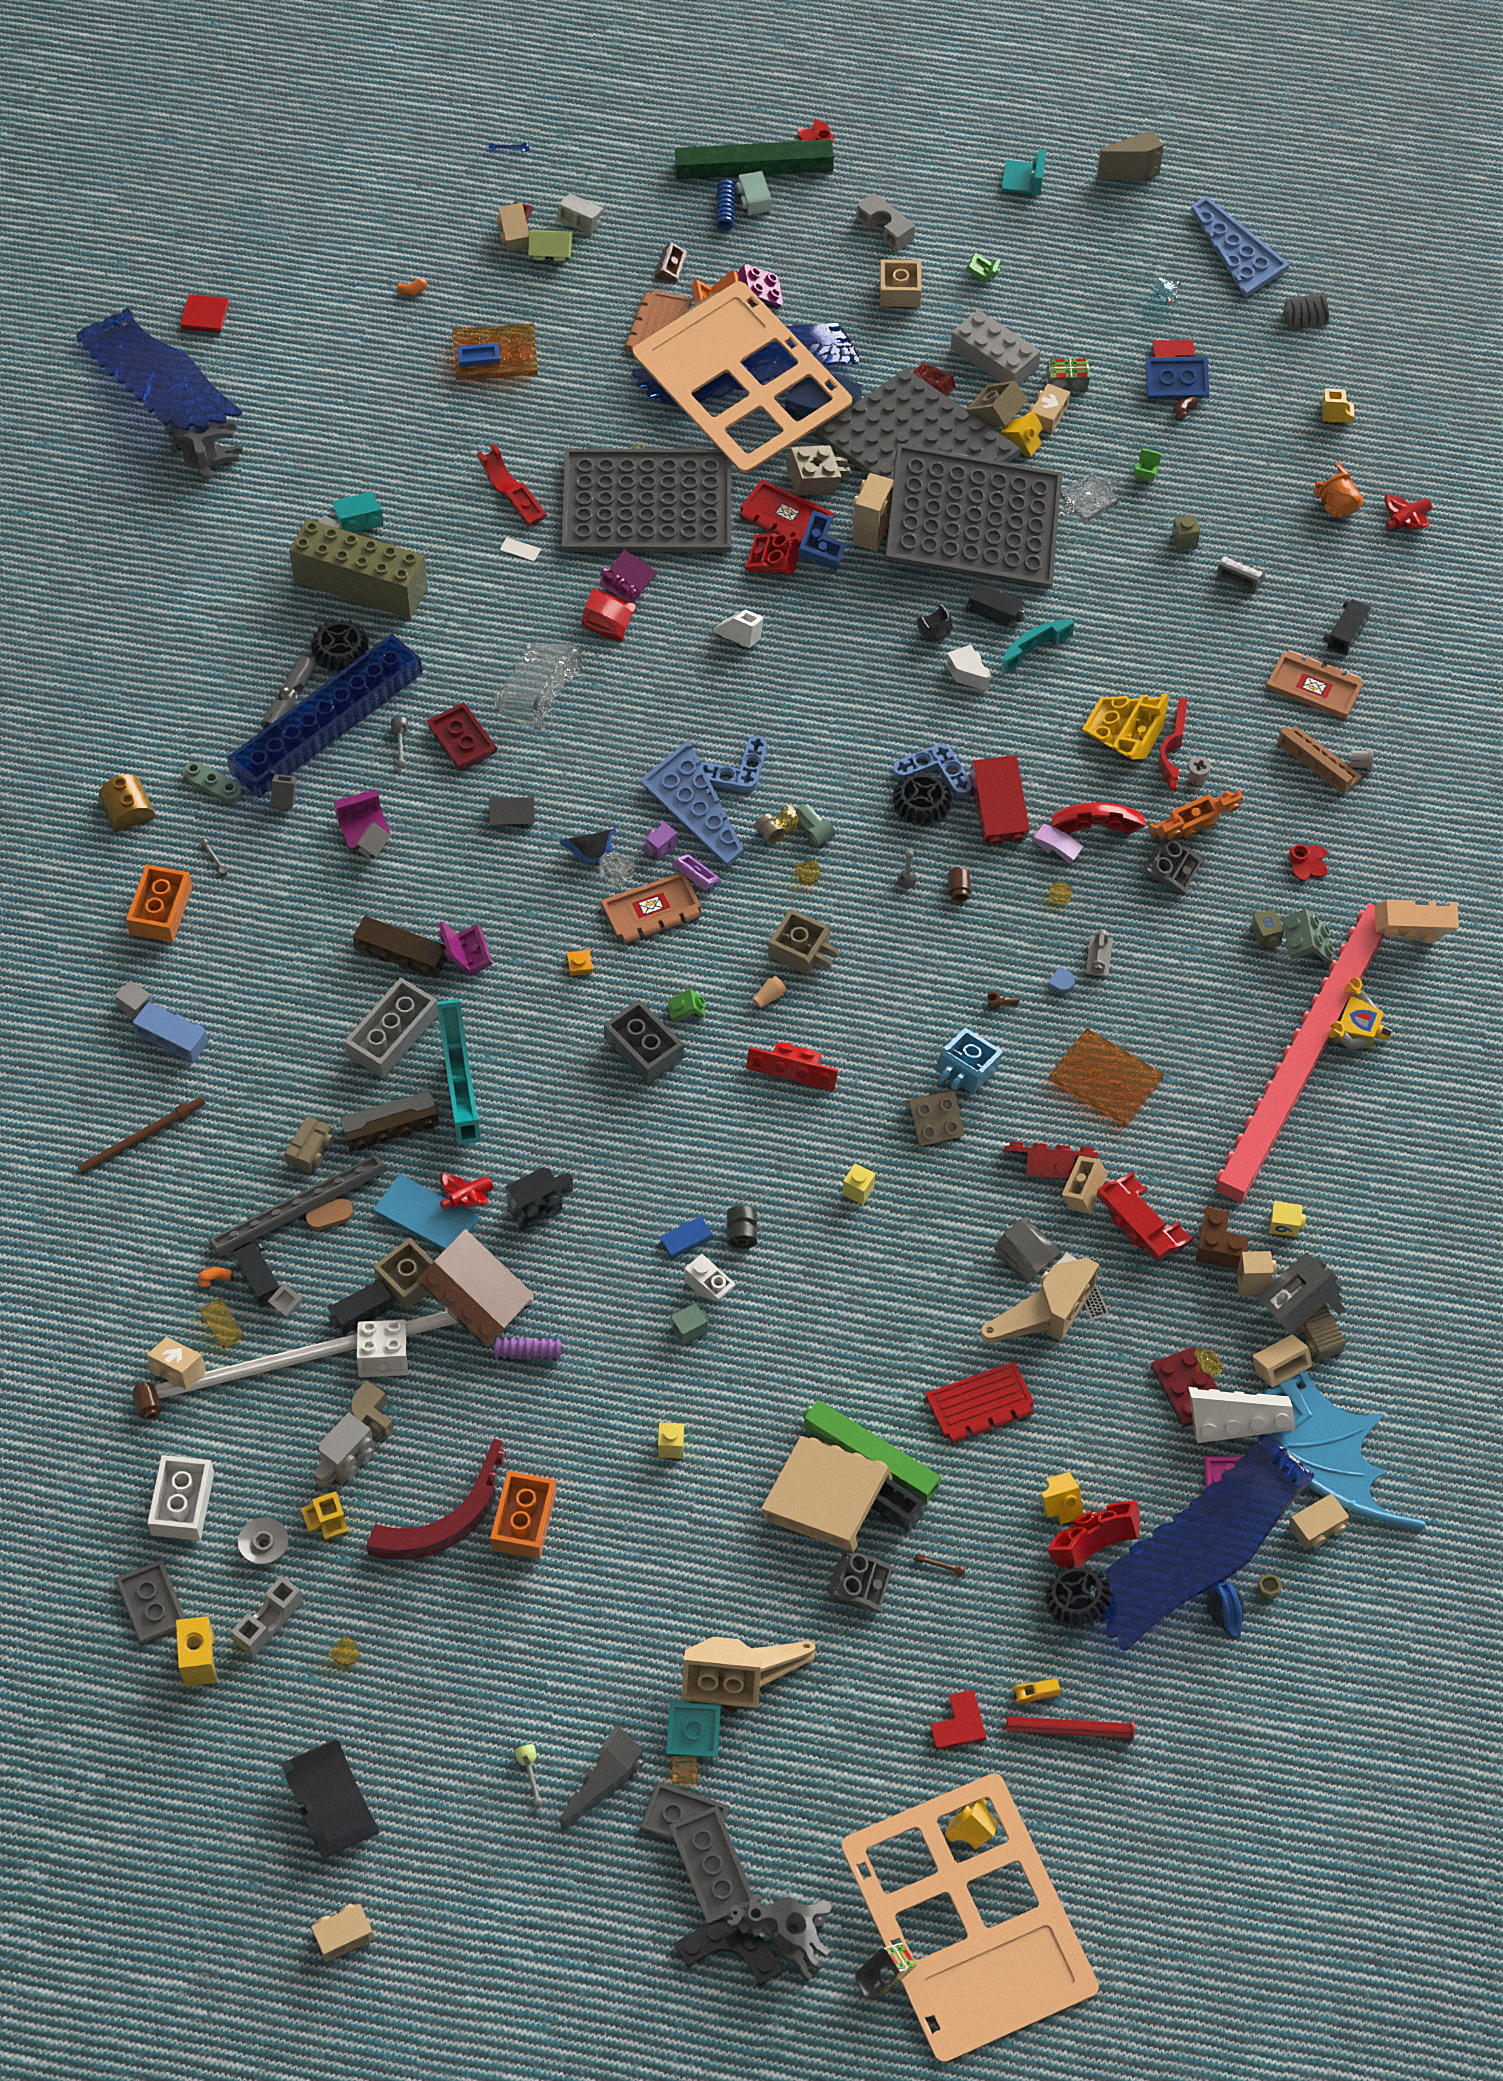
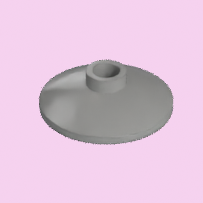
(261, 1531)

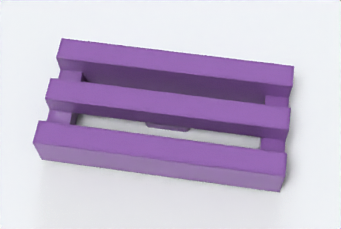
(696, 872)

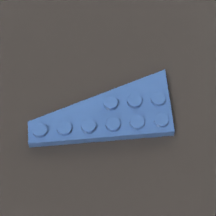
(1243, 254)
(689, 796)

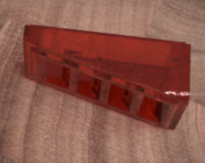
(935, 377)

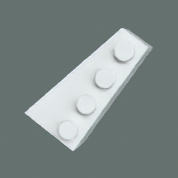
(1237, 1414)

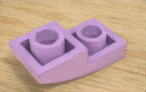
(1054, 839)

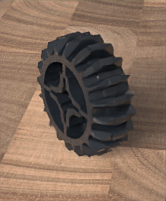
(339, 639)
(920, 806)
(1081, 1608)

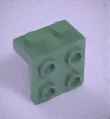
(1307, 934)

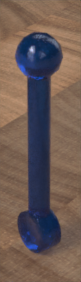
(525, 146)

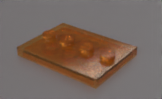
(515, 347)
(1106, 1077)

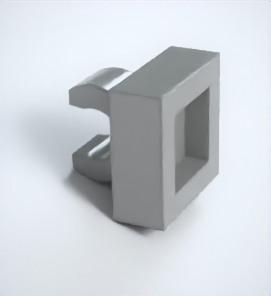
(285, 1300)

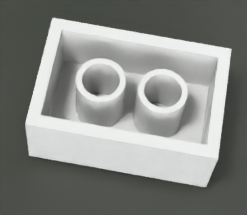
(181, 1498)

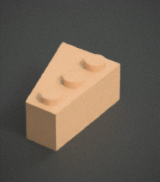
(1415, 921)

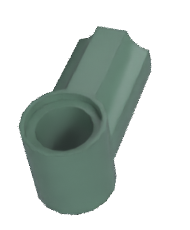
(816, 829)

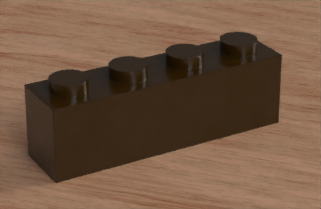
(399, 947)

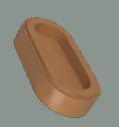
(329, 1214)

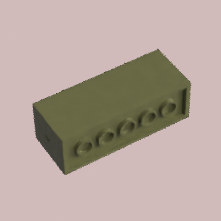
(358, 568)

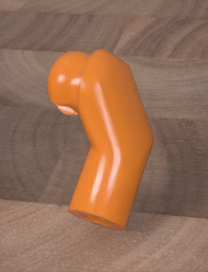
(413, 288)
(214, 1273)

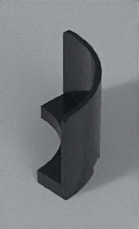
(330, 1798)

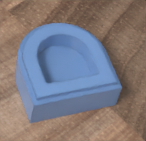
(1061, 981)

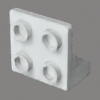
(382, 1348)

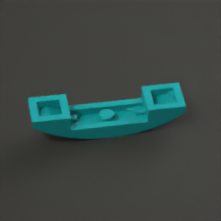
(1055, 631)

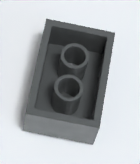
(643, 1041)

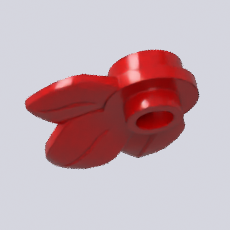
(819, 132)
(1309, 863)

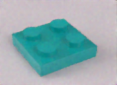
(693, 1729)

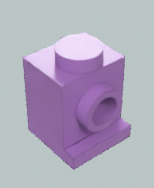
(660, 841)

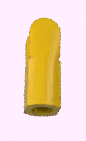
(1040, 1690)

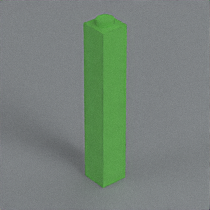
(853, 1438)

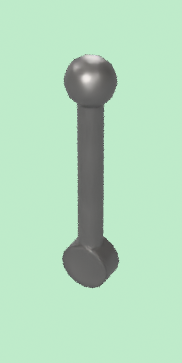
(222, 869)

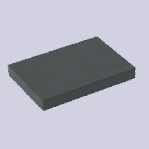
(150, 1602)
(672, 1805)

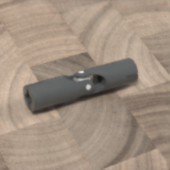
(289, 692)

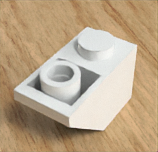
(741, 628)
(967, 668)
(707, 1279)

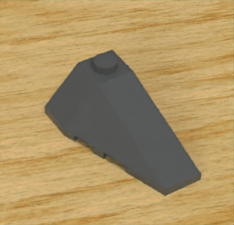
(615, 1766)

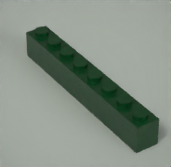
(750, 158)

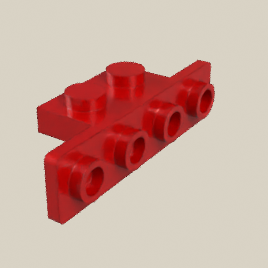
(793, 1064)
(1050, 1162)

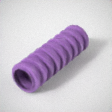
(527, 1348)

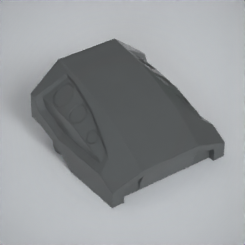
(1173, 865)
(1026, 1249)
(861, 1580)

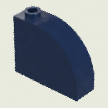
(809, 396)

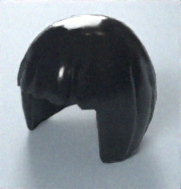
(936, 625)

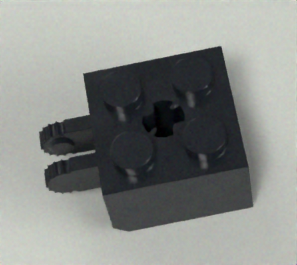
(537, 1196)

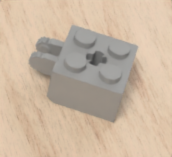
(344, 1451)

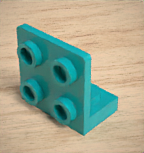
(1025, 176)

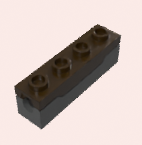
(389, 1121)

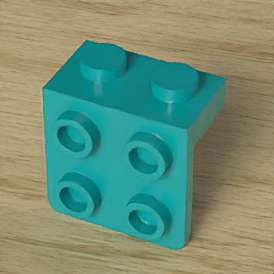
(359, 512)

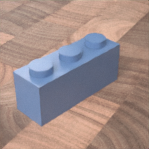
(170, 1032)

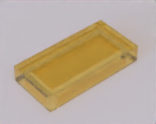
(221, 1323)

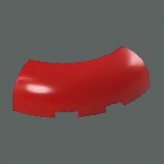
(1111, 814)
(1094, 1532)

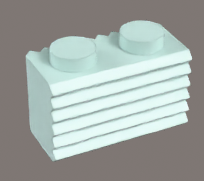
(754, 193)

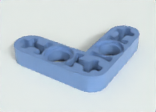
(936, 762)
(739, 776)

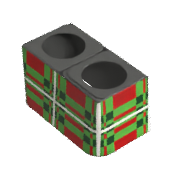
(1069, 374)
(869, 1974)

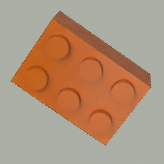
(159, 903)
(523, 1515)

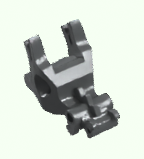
(200, 446)
(791, 1927)

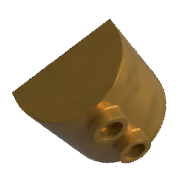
(125, 802)

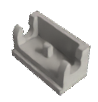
(579, 213)

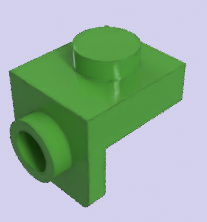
(982, 268)
(1148, 465)
(686, 1005)

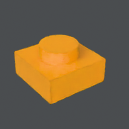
(579, 962)

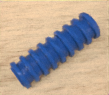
(725, 205)

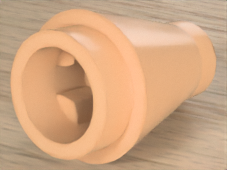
(769, 992)

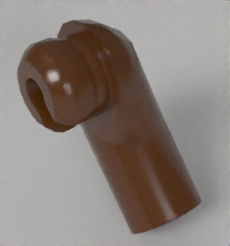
(1182, 405)

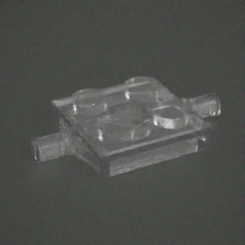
(1089, 497)

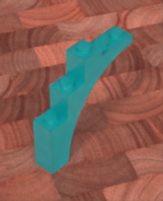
(458, 1072)

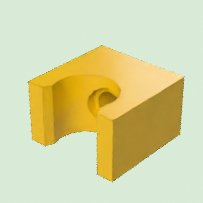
(196, 1665)

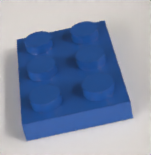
(1177, 377)

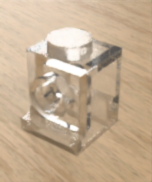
(616, 868)

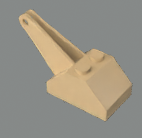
(1052, 1307)
(732, 1673)

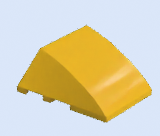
(1128, 724)

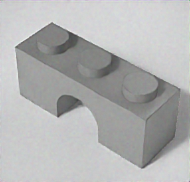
(897, 228)
(279, 1605)

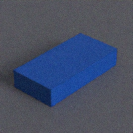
(478, 355)
(686, 1237)

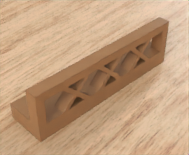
(1318, 759)

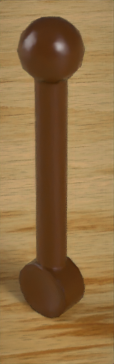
(960, 1570)

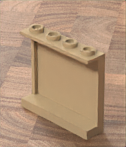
(825, 1492)

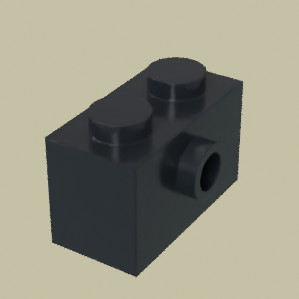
(898, 1505)

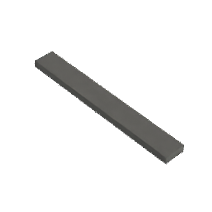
(297, 1205)

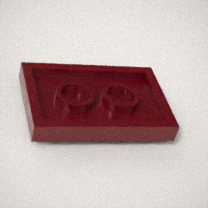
(461, 736)
(1175, 1377)

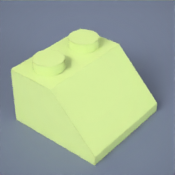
(550, 243)

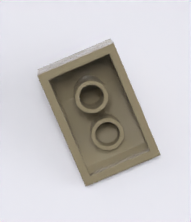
(1131, 158)

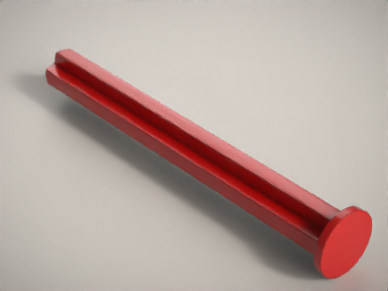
(1070, 1727)

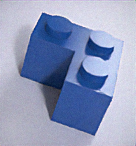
(817, 546)

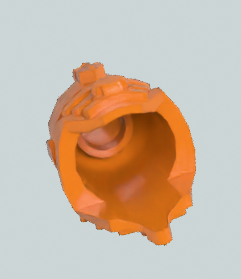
(1339, 494)

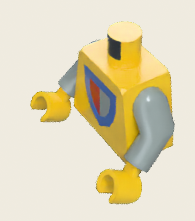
(1359, 1021)

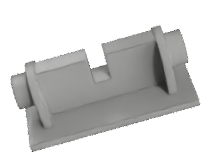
(1099, 954)

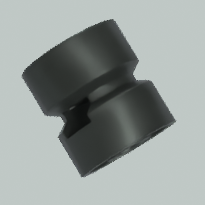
(742, 1227)

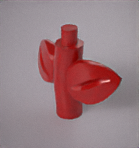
(1407, 514)
(462, 1193)

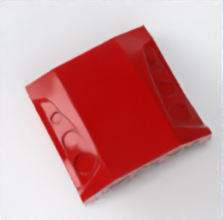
(773, 554)
(607, 615)

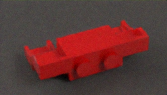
(1139, 1220)

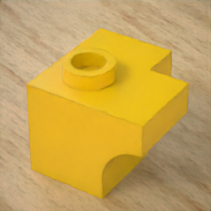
(1335, 406)
(1024, 433)
(1062, 1498)
(325, 1515)
(972, 1824)

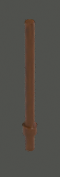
(182, 1111)

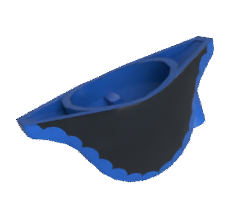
(590, 847)
(1226, 1608)

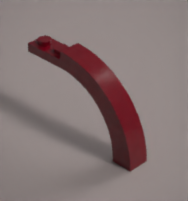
(440, 1535)

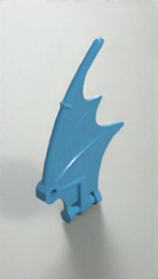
(1330, 1447)

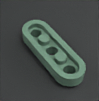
(217, 787)

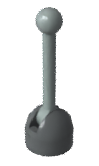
(399, 726)
(907, 874)

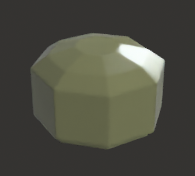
(1269, 1586)

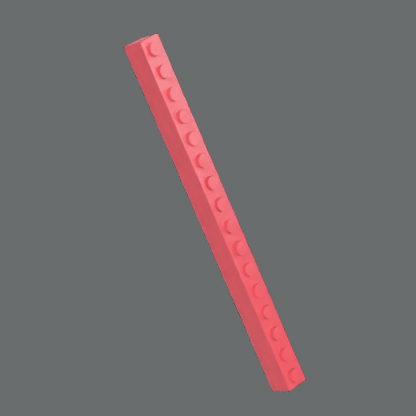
(1299, 1059)

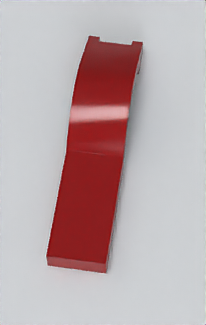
(506, 485)
(1173, 741)

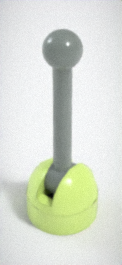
(526, 1756)

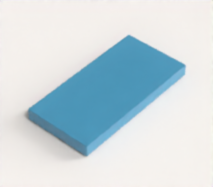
(420, 1213)

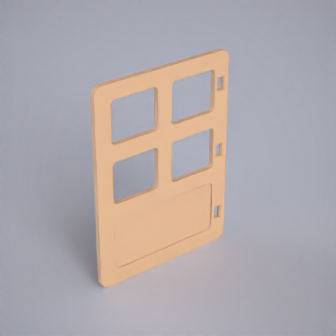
(715, 342)
(997, 1974)

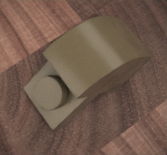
(366, 1407)

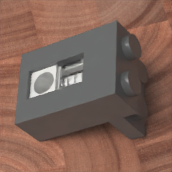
(1302, 1292)

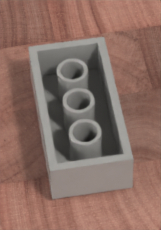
(995, 349)
(391, 1027)

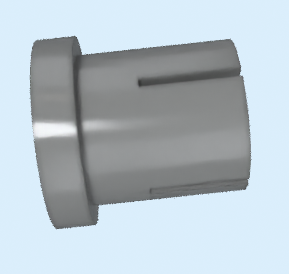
(1362, 759)
(1195, 772)

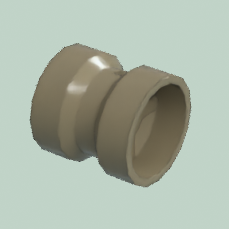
(771, 831)

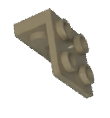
(936, 1117)

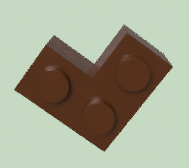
(1216, 1244)

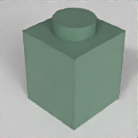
(690, 1323)

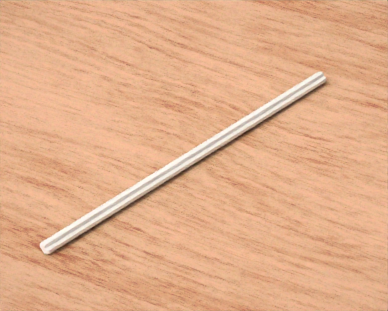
(298, 1356)

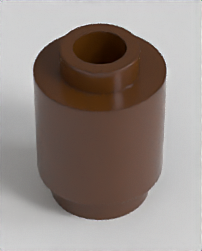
(959, 884)
(146, 1401)

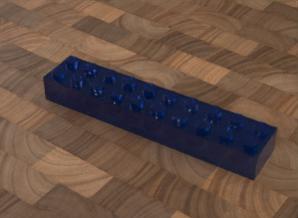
(325, 714)

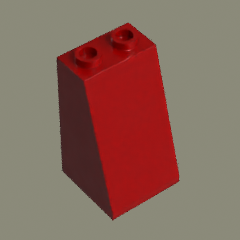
(999, 799)

